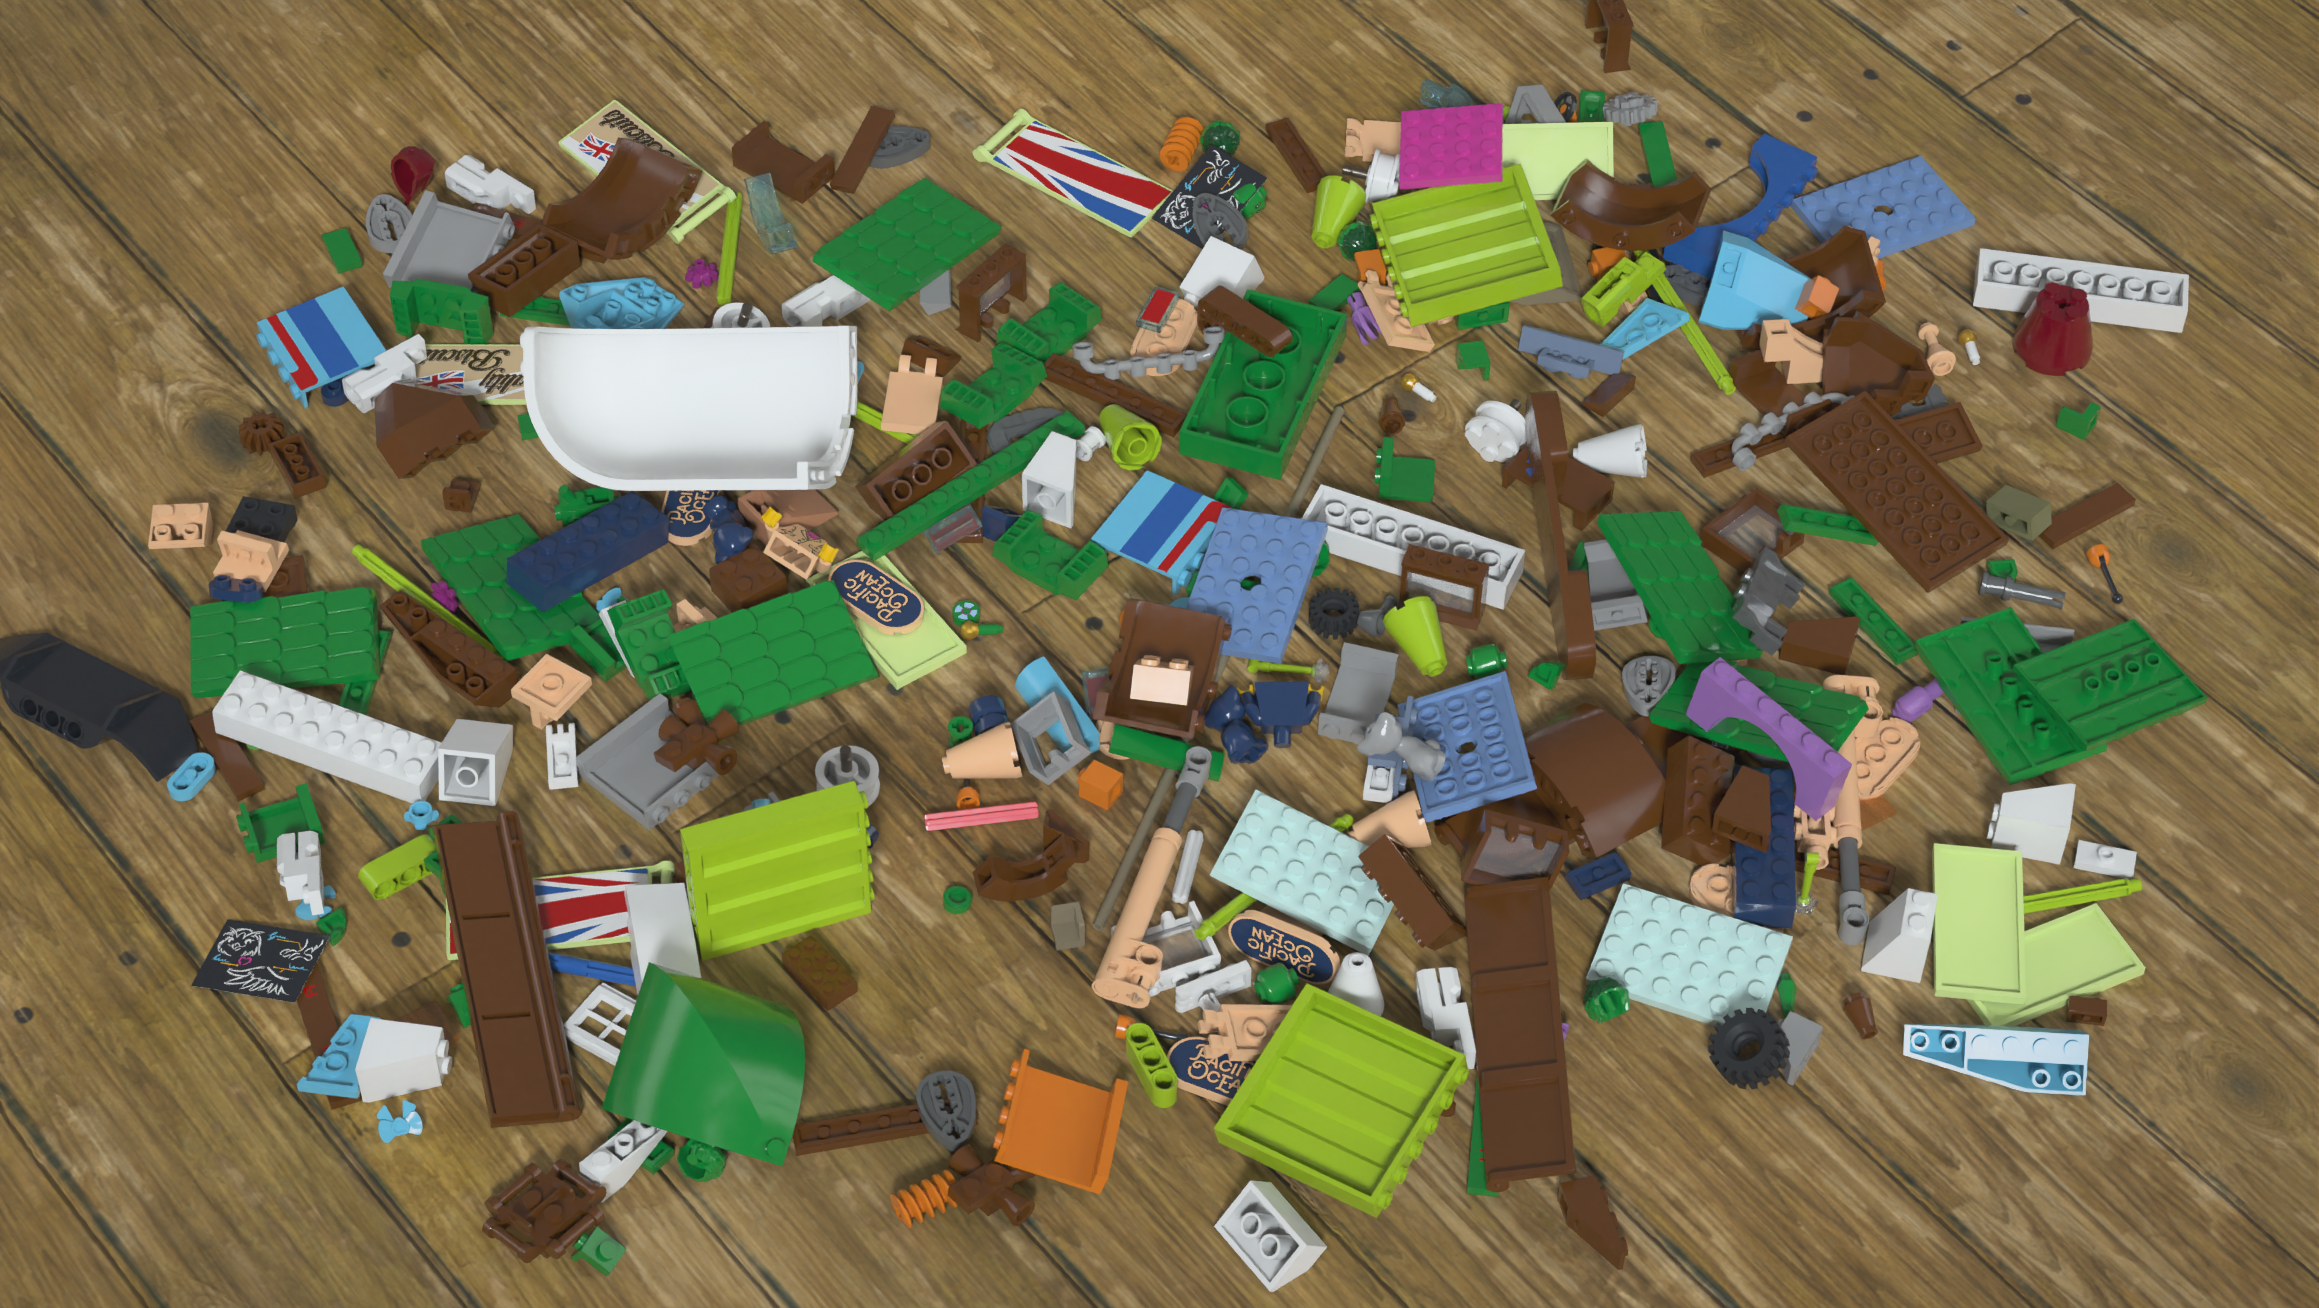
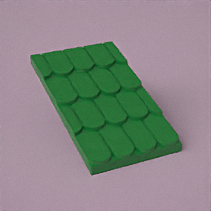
(906, 244)
(476, 568)
(1678, 585)
(286, 640)
(774, 655)
(2109, 684)
(1823, 711)
(2002, 713)

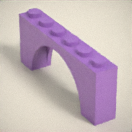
(1815, 764)

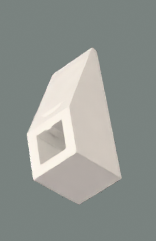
(620, 1156)

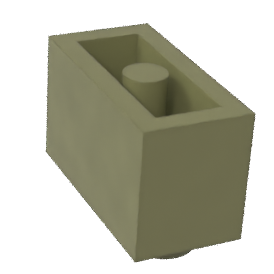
(2019, 512)

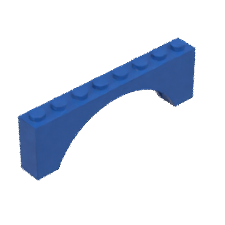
(1783, 174)

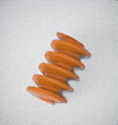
(1181, 144)
(923, 1198)

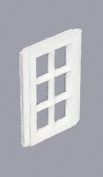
(590, 1042)

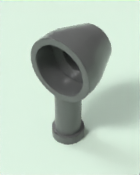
(1372, 620)

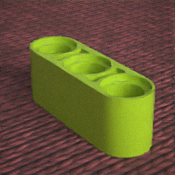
(397, 868)
(1151, 1053)

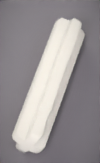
(1187, 866)

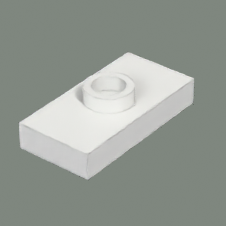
(2105, 859)

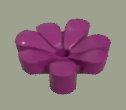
(701, 274)
(445, 596)

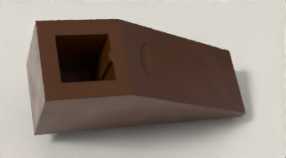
(1589, 1217)

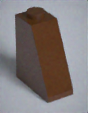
(1820, 643)
(1745, 810)

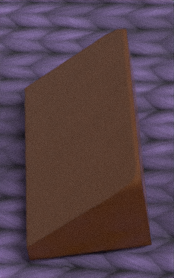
(922, 348)
(1610, 393)

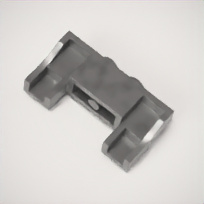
(1759, 595)

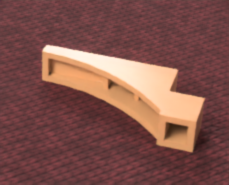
(1800, 354)

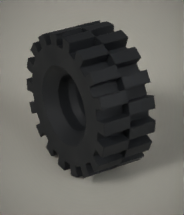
(1737, 1033)

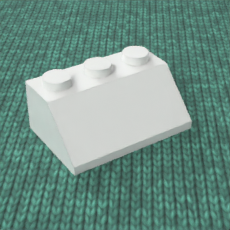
(1269, 1235)

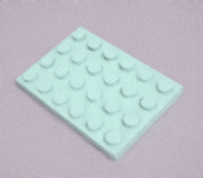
(1303, 872)
(1688, 957)

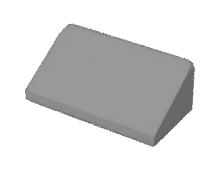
(937, 294)

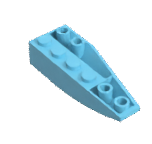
(2007, 1055)

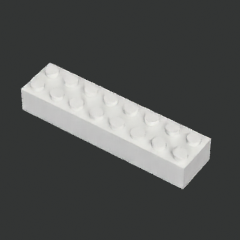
(2114, 292)
(1381, 535)
(328, 737)

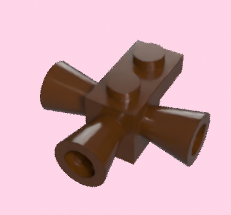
(697, 743)
(989, 1186)

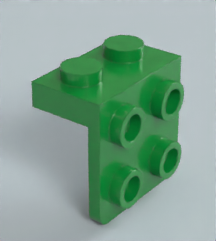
(1402, 476)

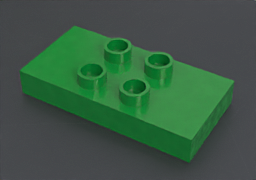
(1259, 404)

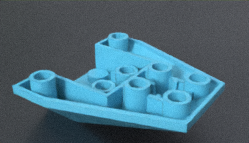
(1750, 287)
(620, 305)

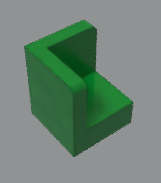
(1472, 356)
(2077, 423)

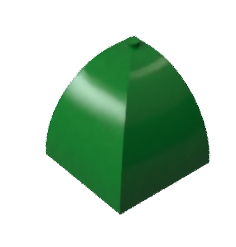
(710, 1065)

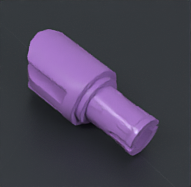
(1363, 319)
(1916, 701)

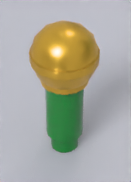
(971, 630)

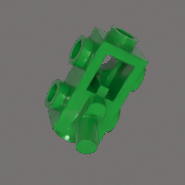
(580, 503)

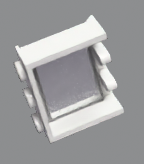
(1183, 954)

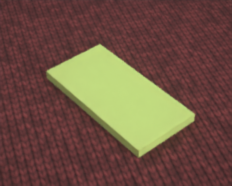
(1555, 150)
(906, 655)
(1978, 924)
(2066, 959)

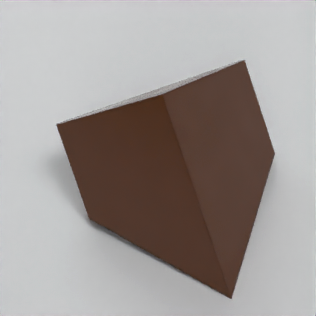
(1055, 826)

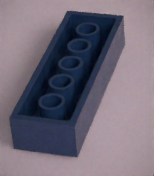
(587, 551)
(1766, 881)

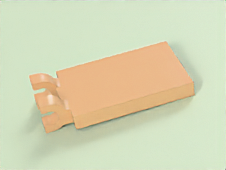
(1372, 135)
(1389, 318)
(912, 398)
(1241, 1029)

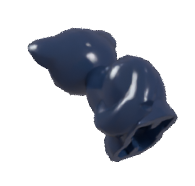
(729, 528)
(1227, 717)

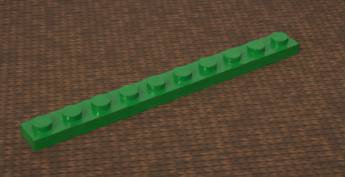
(963, 489)

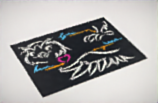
(1212, 174)
(261, 961)

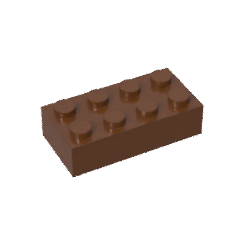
(297, 465)
(819, 972)

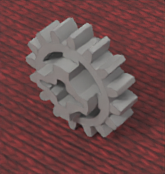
(1630, 108)

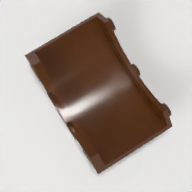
(627, 203)
(1631, 214)
(1850, 267)
(1169, 634)
(1597, 776)

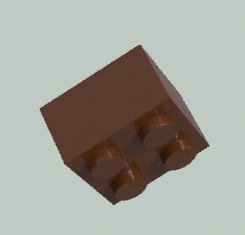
(747, 580)

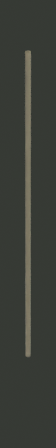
(1169, 774)

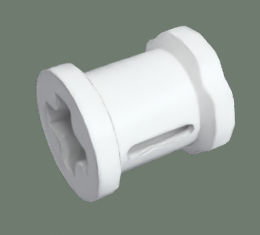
(1089, 443)

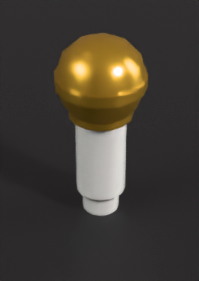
(1968, 340)
(1411, 383)

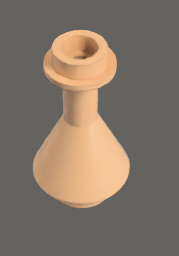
(1938, 357)

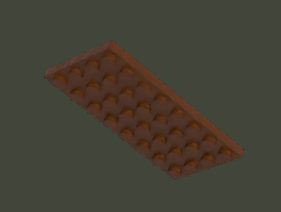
(1896, 491)

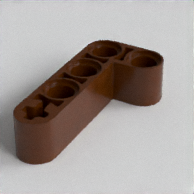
(1242, 320)

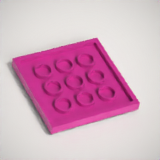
(1451, 146)

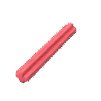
(981, 816)

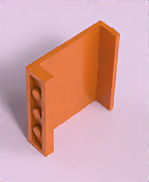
(1059, 1126)

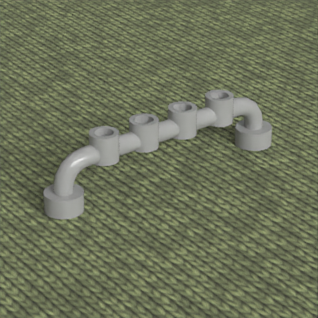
(1163, 362)
(1744, 457)

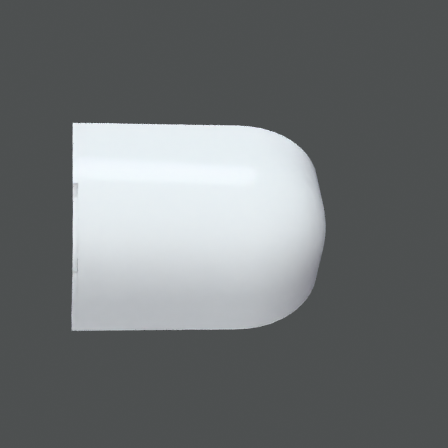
(694, 405)

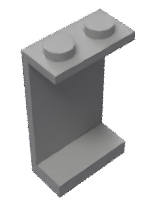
(1611, 591)
(1358, 692)

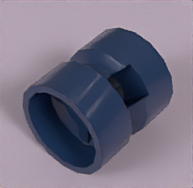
(987, 713)

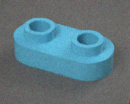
(187, 780)

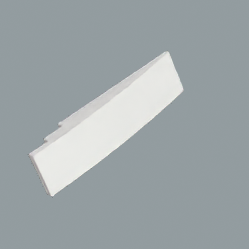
(660, 929)

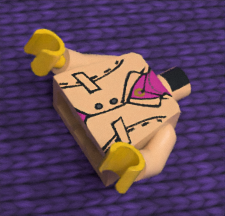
(797, 546)

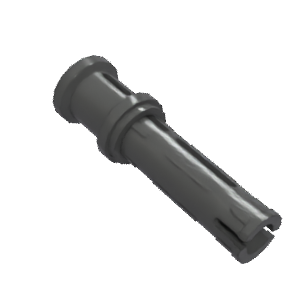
(2007, 589)

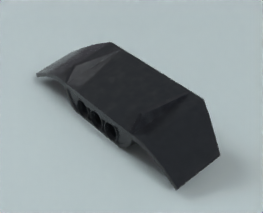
(93, 702)

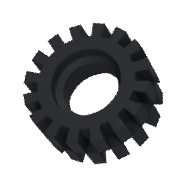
(1333, 625)

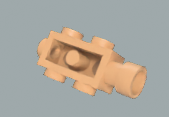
(1814, 835)

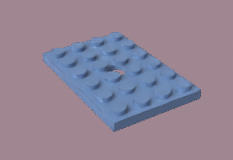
(1918, 197)
(1279, 553)
(1489, 719)

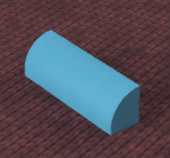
(1039, 681)

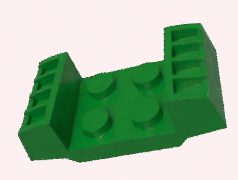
(442, 307)
(1054, 327)
(995, 391)
(1048, 559)
(642, 634)

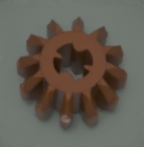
(260, 431)

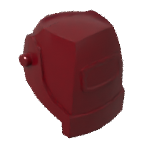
(412, 171)

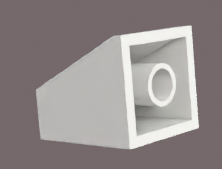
(1223, 266)
(1051, 480)
(474, 761)
(2033, 822)
(1901, 937)
(401, 1059)

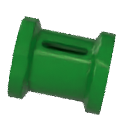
(954, 730)

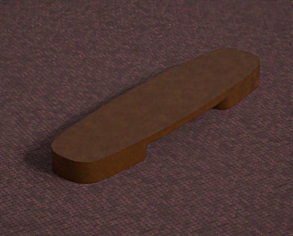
(1566, 589)

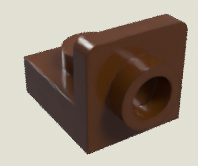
(461, 495)

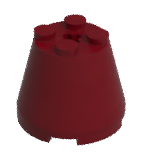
(2055, 331)

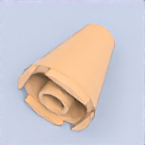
(985, 756)
(1397, 819)

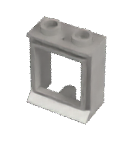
(1533, 100)
(1038, 720)

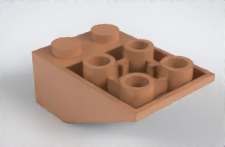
(796, 507)

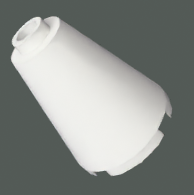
(1615, 452)
(1358, 983)

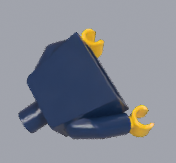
(1281, 708)

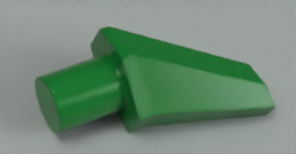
(1787, 993)

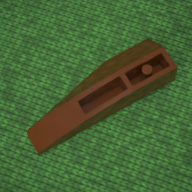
(451, 653)

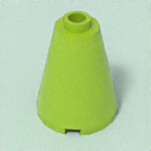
(1335, 208)
(1129, 437)
(1418, 634)

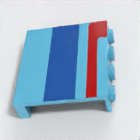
(318, 342)
(1162, 528)

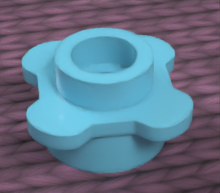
(421, 815)

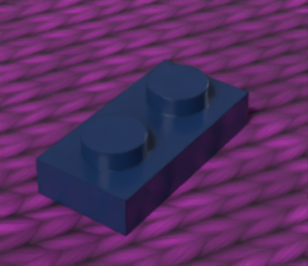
(1598, 876)

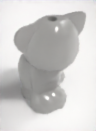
(1385, 736)

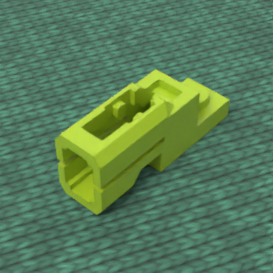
(1621, 284)

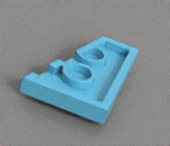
(1645, 325)
(335, 1070)

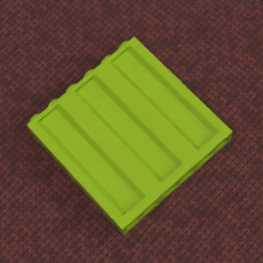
(1465, 247)
(778, 870)
(1342, 1100)

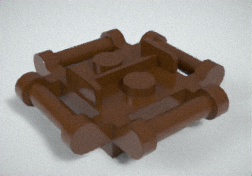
(547, 1214)

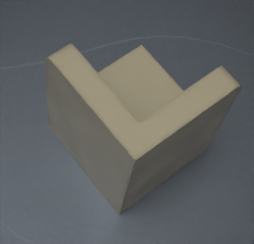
(1067, 926)

